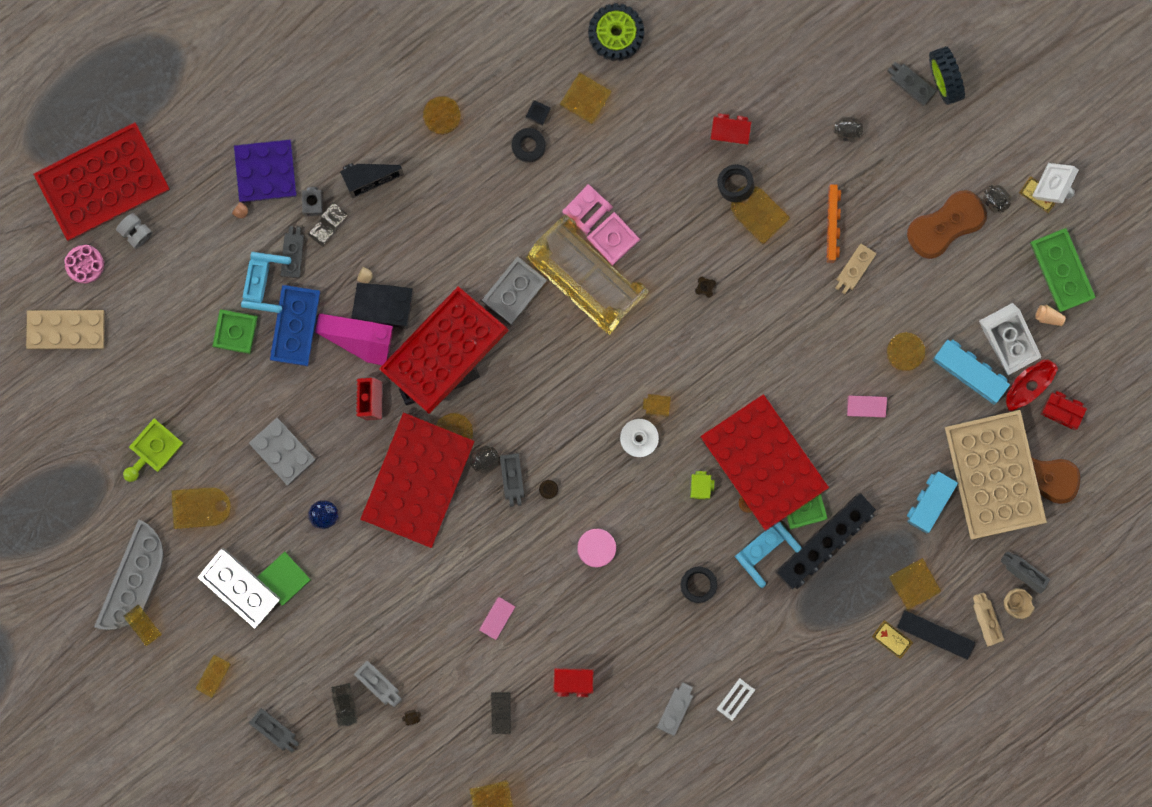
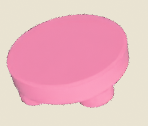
(84, 264)
(596, 548)

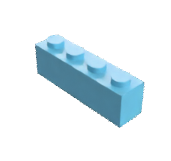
(971, 372)

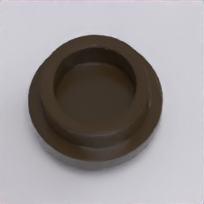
(548, 489)
(411, 717)

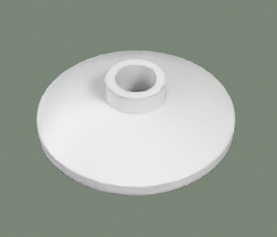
(635, 428)

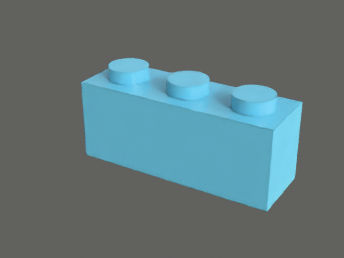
(931, 502)

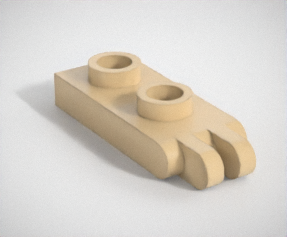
(855, 268)
(987, 619)

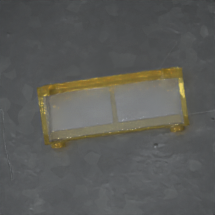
(585, 275)

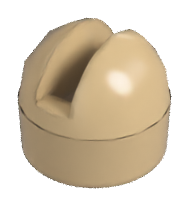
(365, 275)

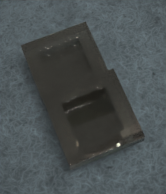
(328, 224)
(501, 712)

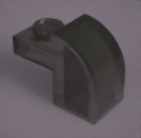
(344, 705)

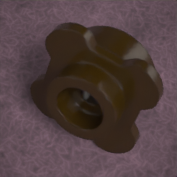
(701, 283)

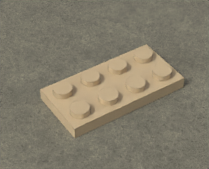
(65, 329)

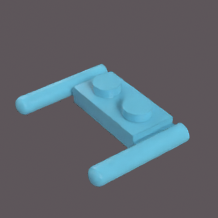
(257, 279)
(761, 547)

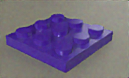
(265, 171)

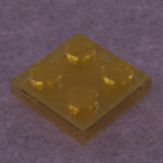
(585, 98)
(914, 584)

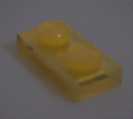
(142, 625)
(213, 676)

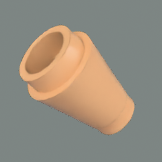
(1048, 315)

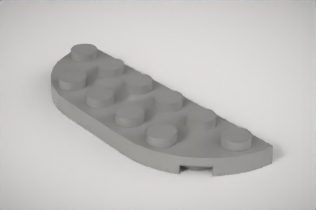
(133, 578)

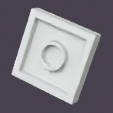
(1056, 183)

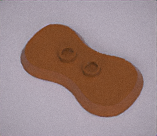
(959, 216)
(1057, 479)

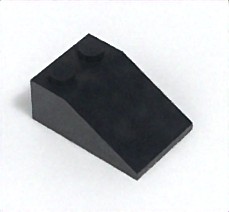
(365, 177)
(383, 304)

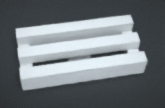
(726, 712)

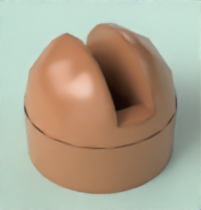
(240, 210)

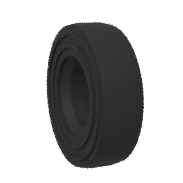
(528, 156)

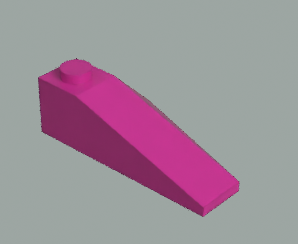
(362, 338)

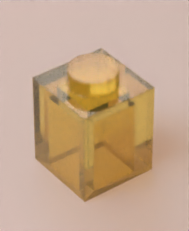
(657, 405)

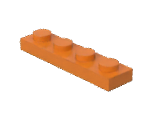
(832, 231)

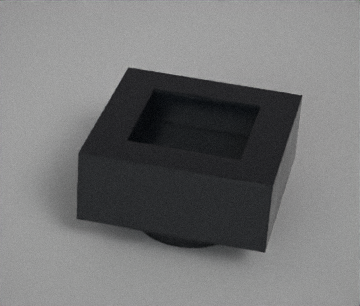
(538, 112)

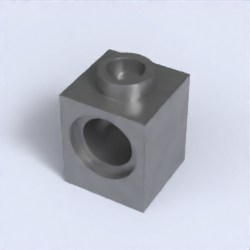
(315, 210)

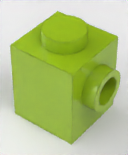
(701, 485)

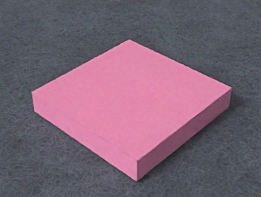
(613, 238)

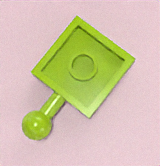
(155, 447)

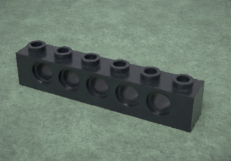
(786, 570)

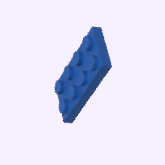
(295, 325)

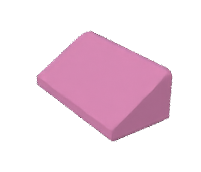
(866, 406)
(497, 618)

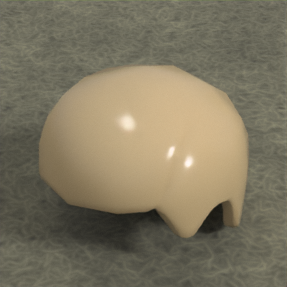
(1018, 603)

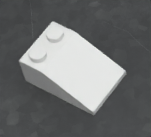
(1010, 338)

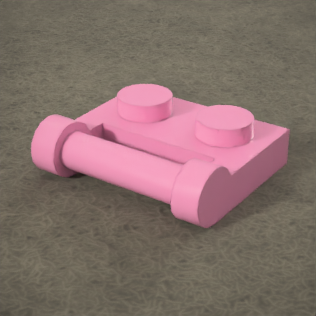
(583, 204)

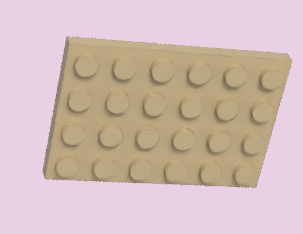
(995, 474)

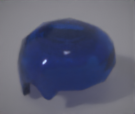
(323, 514)

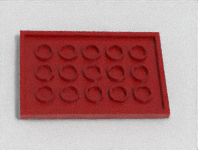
(101, 182)
(443, 350)
(764, 462)
(417, 480)

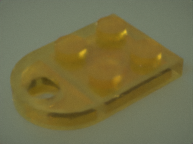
(759, 215)
(198, 508)

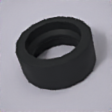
(735, 170)
(713, 584)

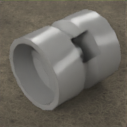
(129, 226)

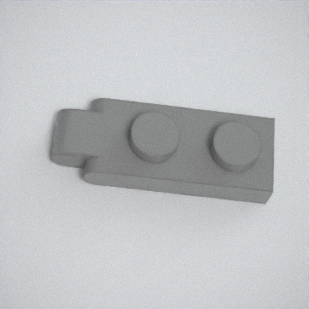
(378, 684)
(675, 709)

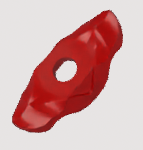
(1041, 373)

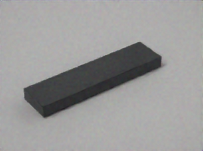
(935, 635)

